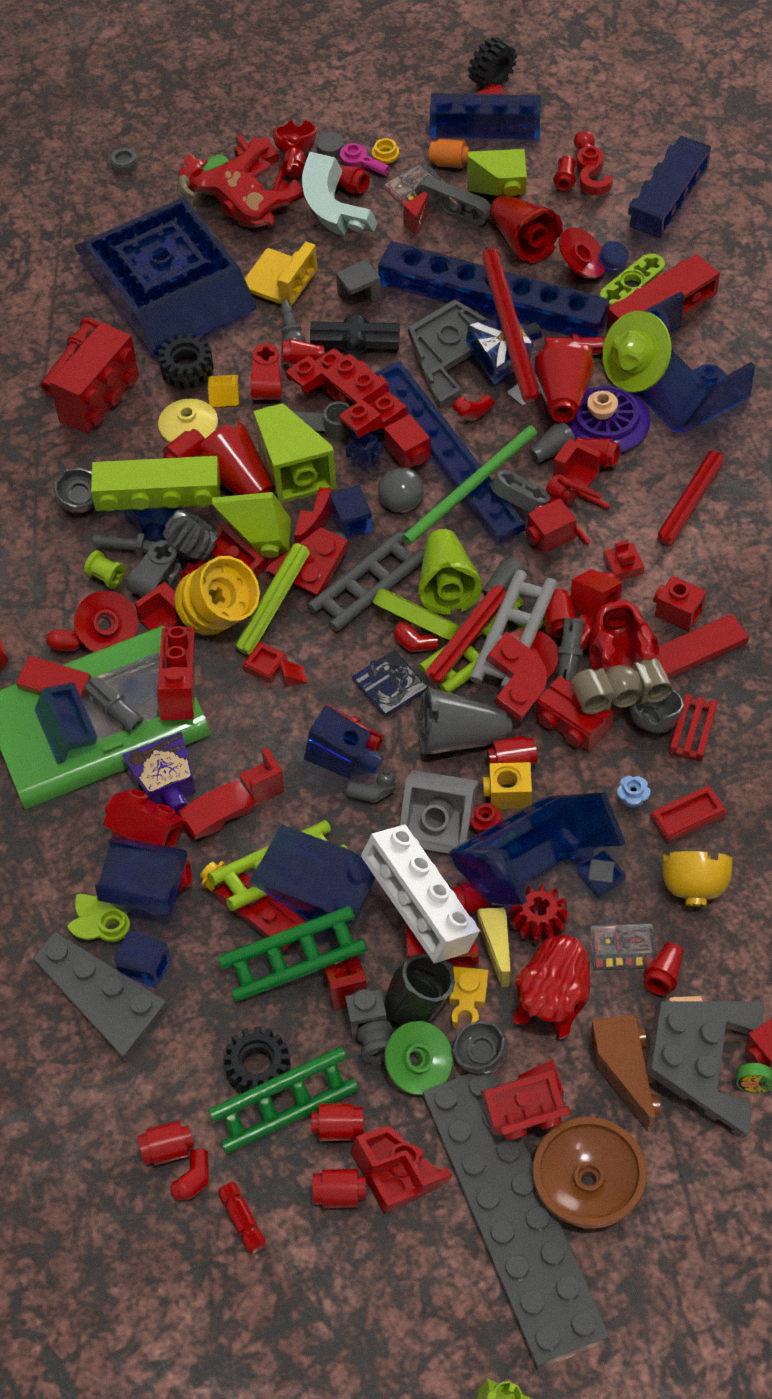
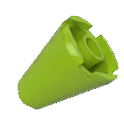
(447, 575)

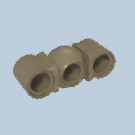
(621, 686)

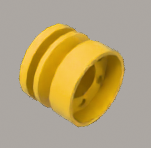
(217, 595)

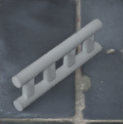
(507, 613)

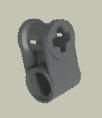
(156, 567)

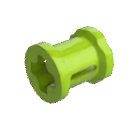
(104, 569)

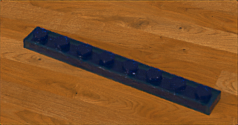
(453, 454)

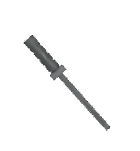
(138, 545)

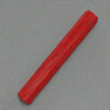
(690, 497)
(466, 635)

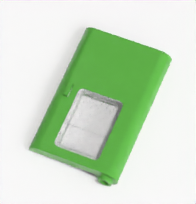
(128, 670)

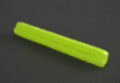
(272, 598)

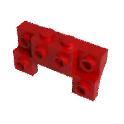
(351, 383)

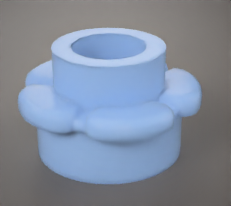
(633, 798)

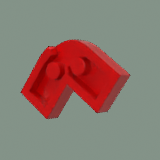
(526, 674)

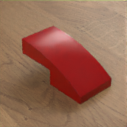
(312, 520)
(212, 809)

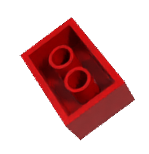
(94, 378)

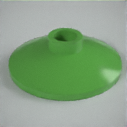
(432, 1052)

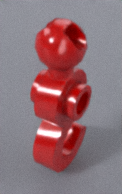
(590, 162)

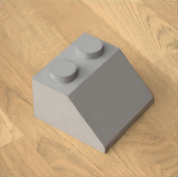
(438, 809)

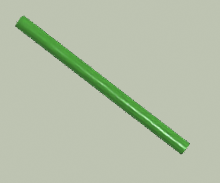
(469, 485)

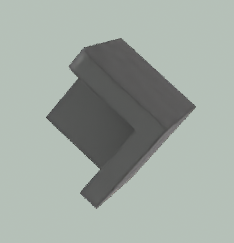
(358, 278)

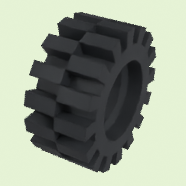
(492, 63)
(188, 373)
(251, 1043)

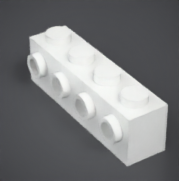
(420, 893)

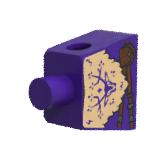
(162, 771)

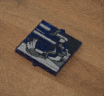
(389, 683)

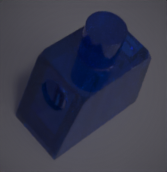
(340, 745)

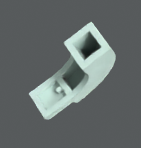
(319, 187)

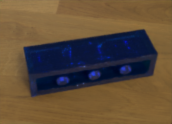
(485, 116)
(669, 186)

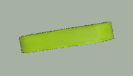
(635, 272)
(415, 613)

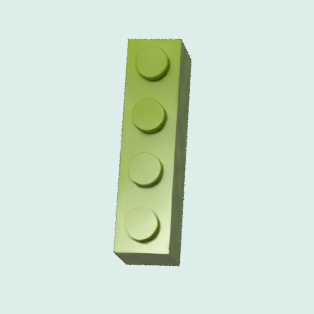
(155, 483)

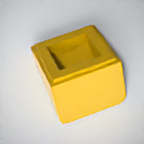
(223, 390)

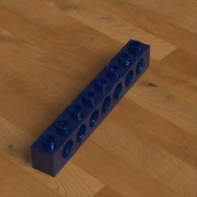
(451, 278)

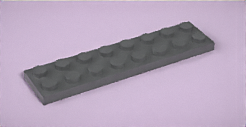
(516, 1227)

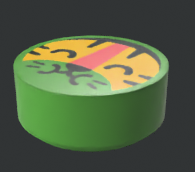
(754, 1078)

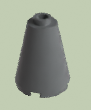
(458, 723)

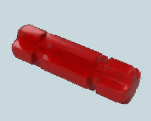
(242, 1217)

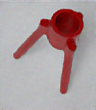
(292, 166)
(568, 491)

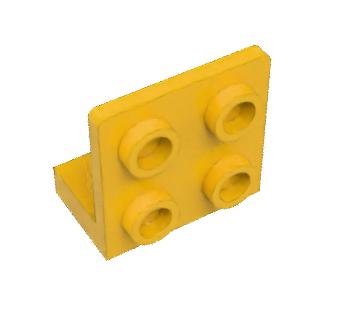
(281, 275)

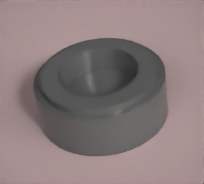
(330, 144)
(124, 161)

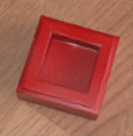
(264, 662)

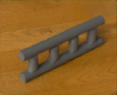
(364, 597)

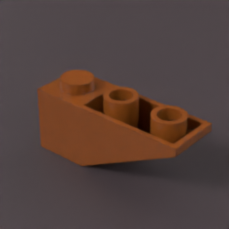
(621, 1061)

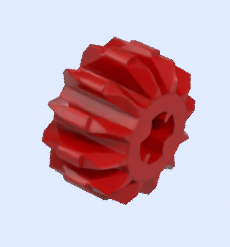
(552, 916)

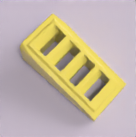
(494, 932)

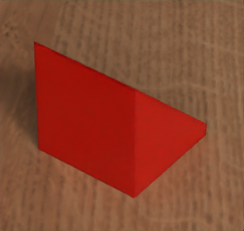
(293, 673)

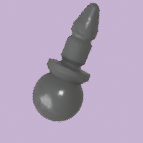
(291, 329)

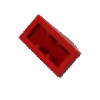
(344, 980)

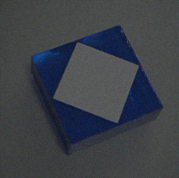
(601, 873)

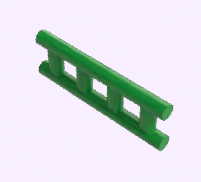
(282, 973)
(262, 1096)

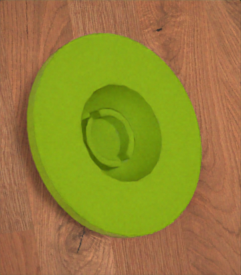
(637, 351)

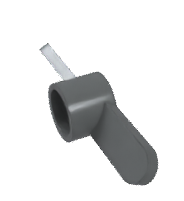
(324, 421)

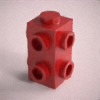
(140, 819)

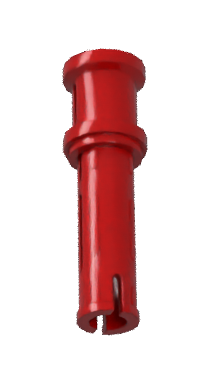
(73, 344)

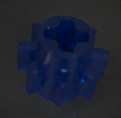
(364, 451)

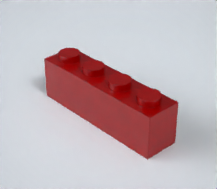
(690, 276)

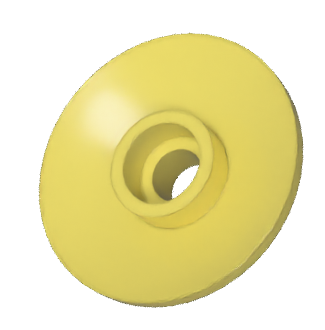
(185, 416)

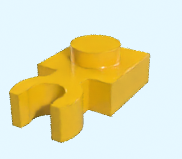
(468, 993)

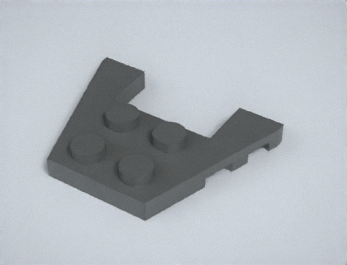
(442, 345)
(689, 1050)

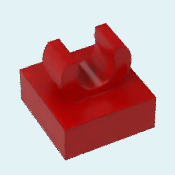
(624, 560)

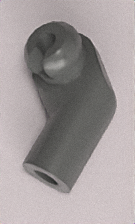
(375, 791)

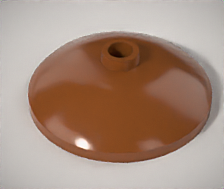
(593, 1150)

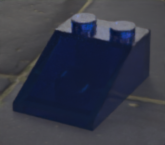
(312, 875)

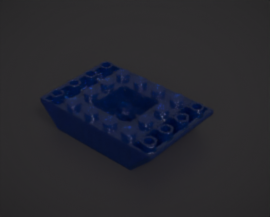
(180, 295)

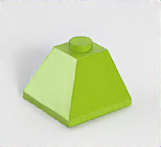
(497, 172)
(258, 521)

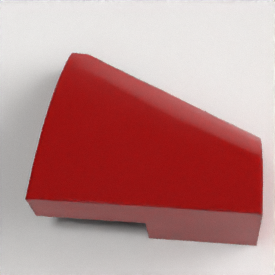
(395, 1168)

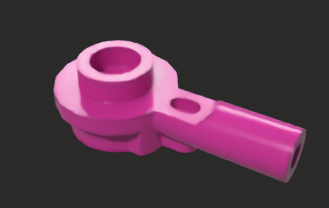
(356, 155)

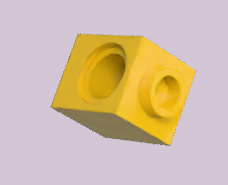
(512, 774)

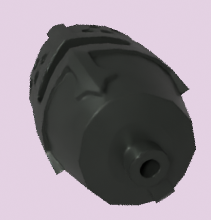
(417, 994)

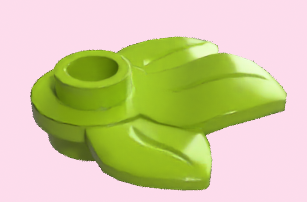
(96, 918)

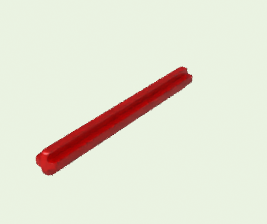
(510, 325)

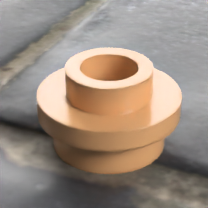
(602, 404)

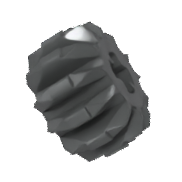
(190, 534)

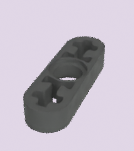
(469, 208)

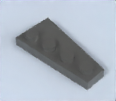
(108, 999)

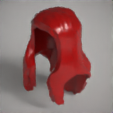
(621, 637)
(554, 983)

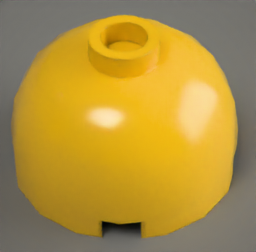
(696, 876)

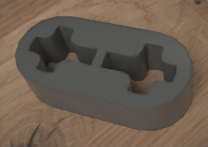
(519, 490)

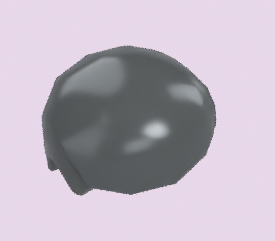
(400, 489)
(74, 490)
(658, 716)
(480, 1048)

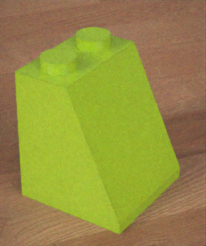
(293, 454)

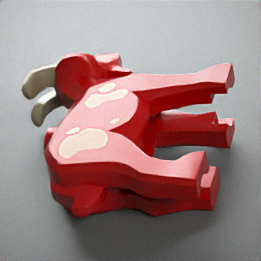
(238, 188)

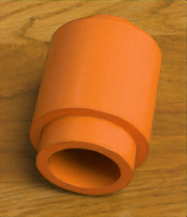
(449, 153)

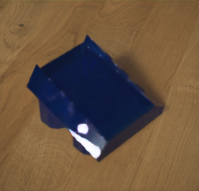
(141, 876)

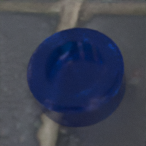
(613, 255)

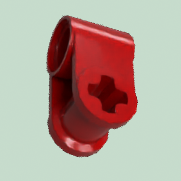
(266, 373)

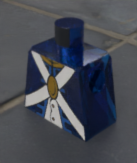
(490, 348)

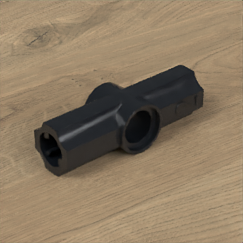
(355, 334)

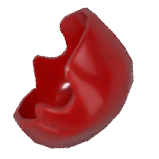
(295, 136)

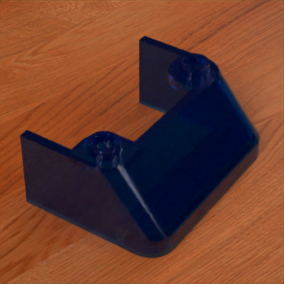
(689, 396)
(533, 841)

